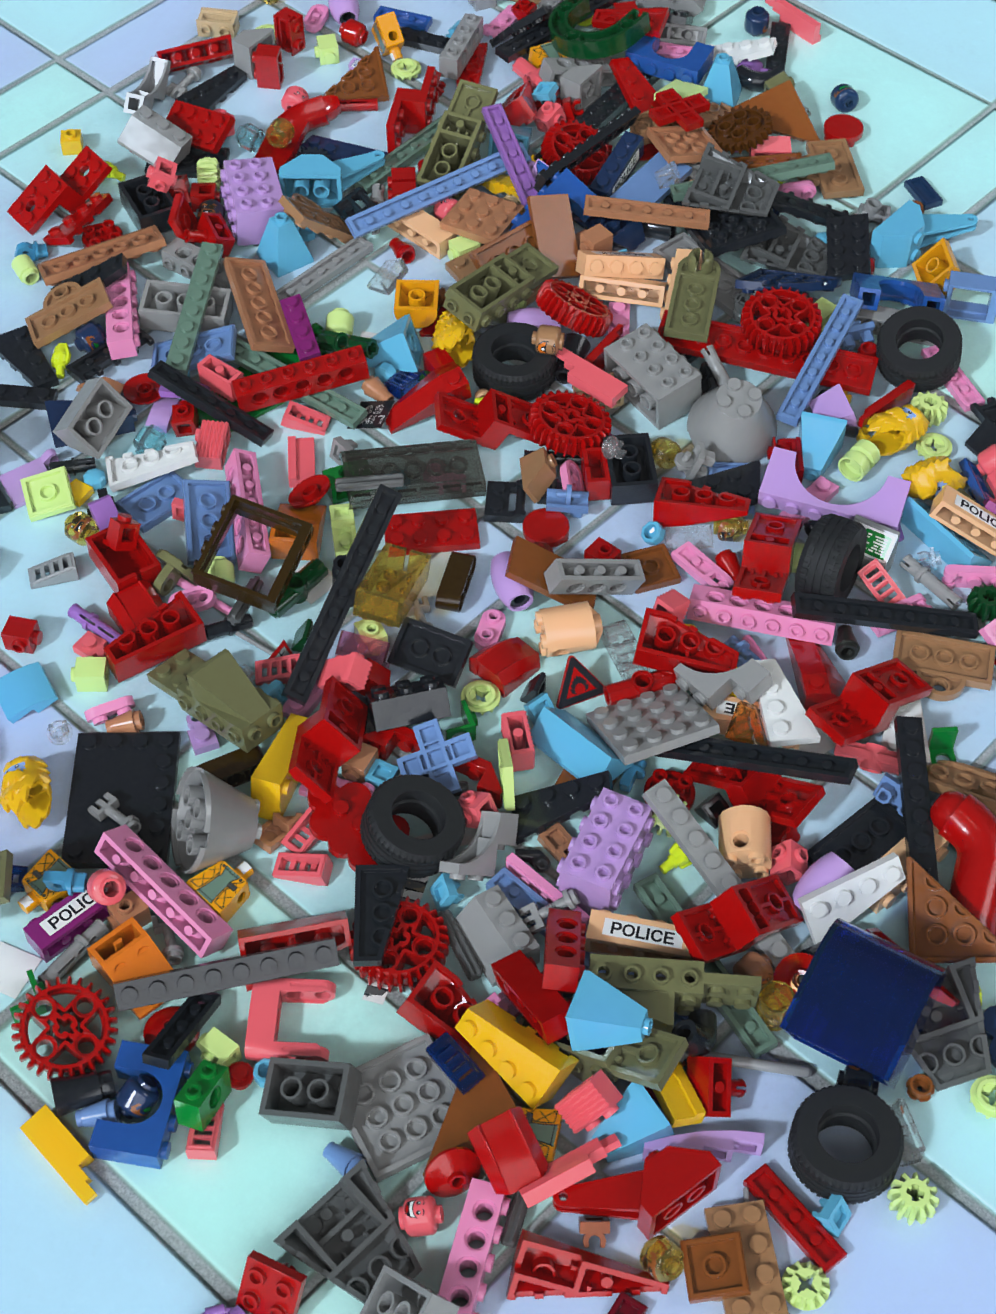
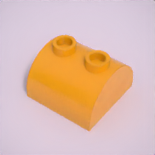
(936, 264)
(418, 299)

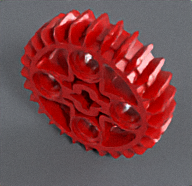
(564, 138)
(574, 308)
(781, 321)
(568, 422)
(402, 952)
(62, 1016)

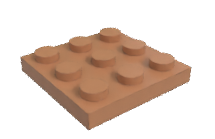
(679, 145)
(481, 216)

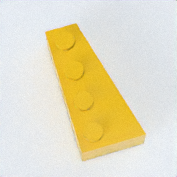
(271, 780)
(516, 1052)

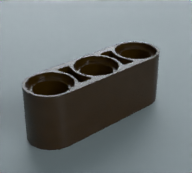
(455, 581)
(234, 767)

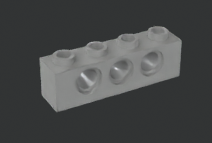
(461, 46)
(553, 68)
(182, 259)
(594, 576)

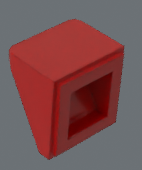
(781, 833)

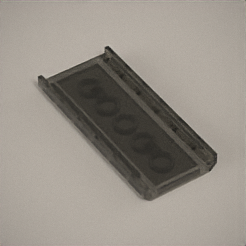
(429, 471)

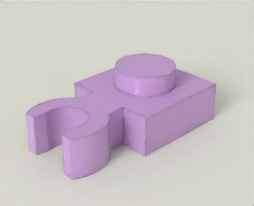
(201, 737)

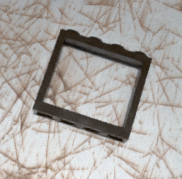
(268, 517)

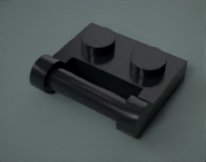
(348, 206)
(498, 502)

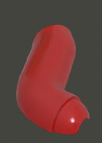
(304, 118)
(972, 831)

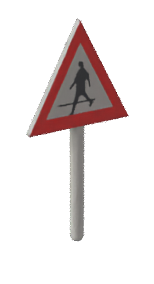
(281, 650)

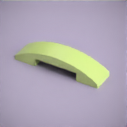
(342, 527)

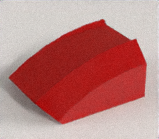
(133, 605)
(505, 664)
(508, 1151)

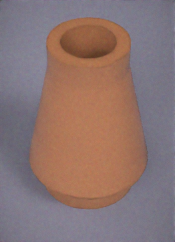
(376, 389)
(125, 723)

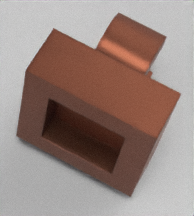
(594, 1227)

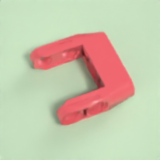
(265, 1017)

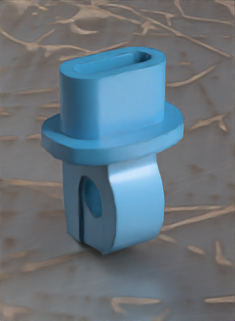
(34, 250)
(635, 772)
(65, 880)

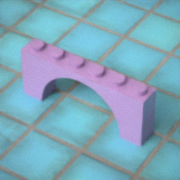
(785, 492)

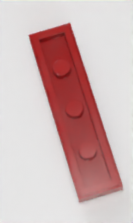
(795, 1219)

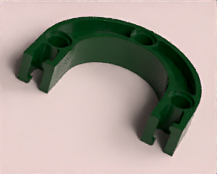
(593, 44)

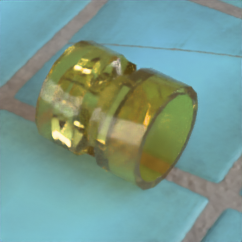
(774, 1002)

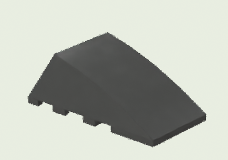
(730, 186)
(789, 252)
(954, 1038)
(351, 1236)

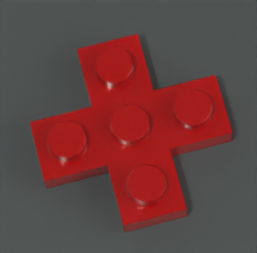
(680, 110)

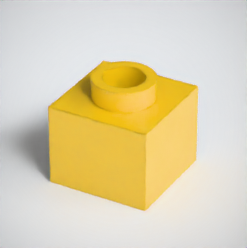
(71, 141)

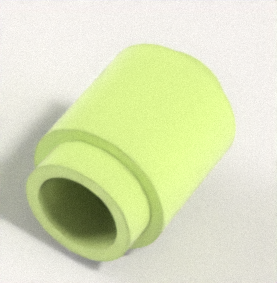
(25, 269)

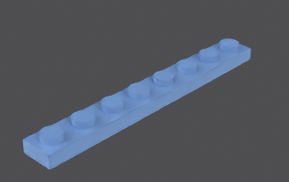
(819, 360)

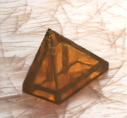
(746, 725)

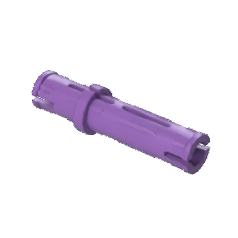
(79, 614)

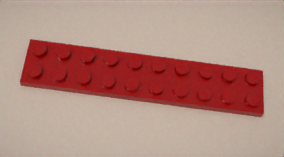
(849, 369)

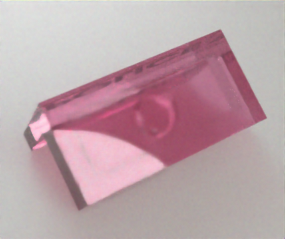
(369, 647)

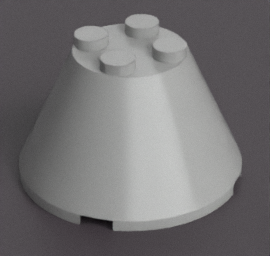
(733, 422)
(211, 821)

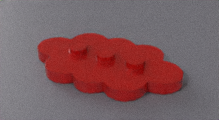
(340, 823)

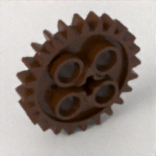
(741, 129)

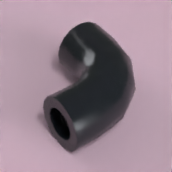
(755, 80)
(699, 1030)

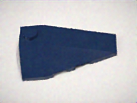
(625, 233)

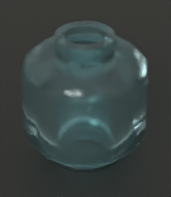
(249, 137)
(148, 438)

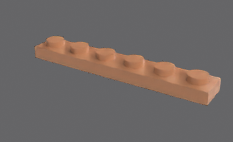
(646, 212)

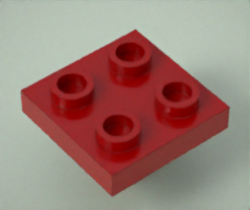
(270, 1286)

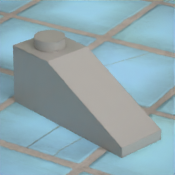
(683, 34)

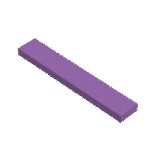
(510, 151)

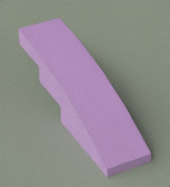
(719, 1143)

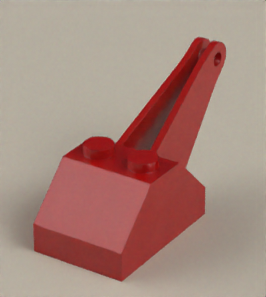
(654, 1196)

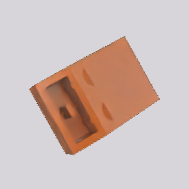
(281, 542)
(128, 954)

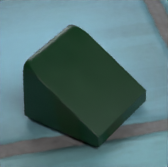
(301, 635)

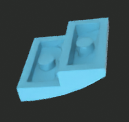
(25, 690)

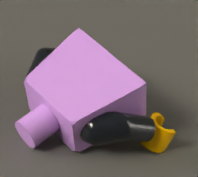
(836, 404)

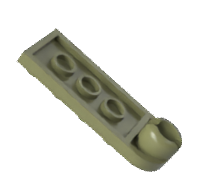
(693, 297)

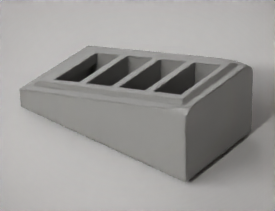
(67, 571)

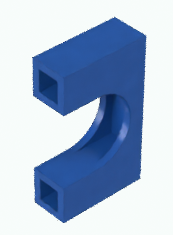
(687, 68)
(562, 184)
(910, 292)
(147, 1141)

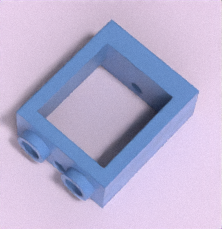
(968, 310)

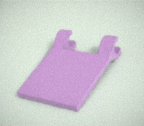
(11, 479)

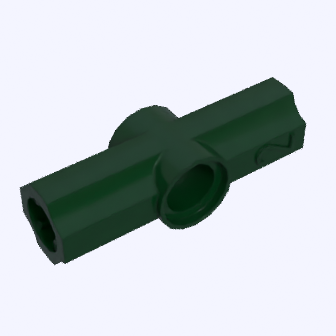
(338, 341)
(301, 584)

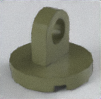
(171, 572)

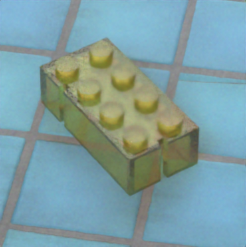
(389, 591)

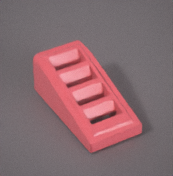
(298, 410)
(888, 580)
(278, 662)
(300, 826)
(319, 872)
(206, 1151)

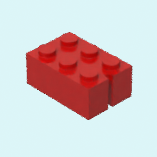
(123, 567)

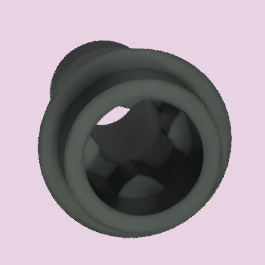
(846, 643)

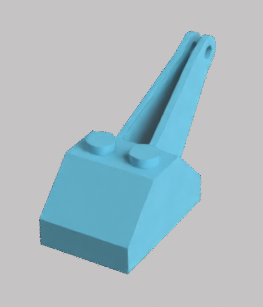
(326, 179)
(907, 230)

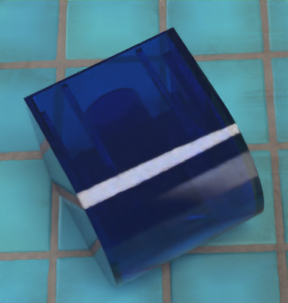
(864, 1001)

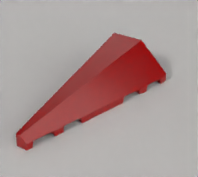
(555, 1268)

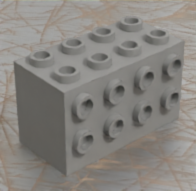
(656, 375)

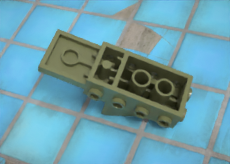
(458, 133)
(498, 287)
(220, 697)
(681, 988)
(642, 1063)

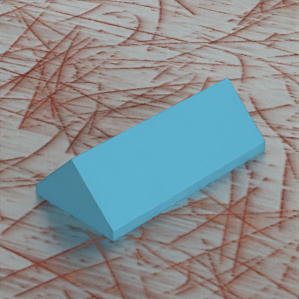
(952, 546)
(574, 745)

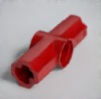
(640, 682)

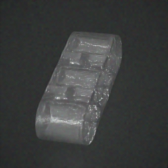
(621, 648)

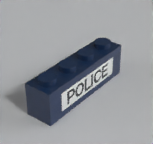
(619, 165)

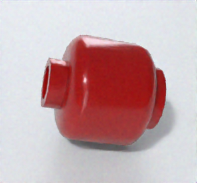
(353, 32)

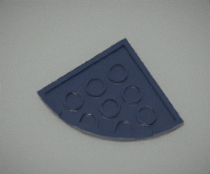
(804, 282)

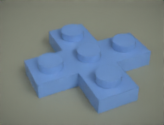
(438, 757)

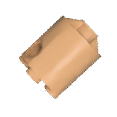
(567, 629)
(746, 840)

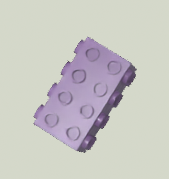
(250, 197)
(606, 850)

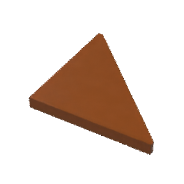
(364, 81)
(786, 112)
(940, 925)
(473, 1108)

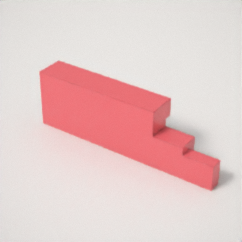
(800, 22)
(592, 379)
(300, 459)
(569, 1169)

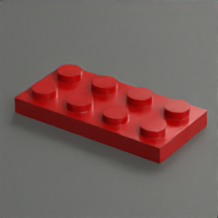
(205, 125)
(434, 531)

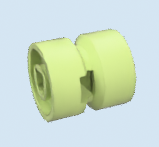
(859, 460)

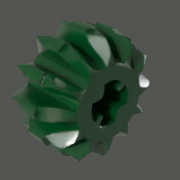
(982, 602)

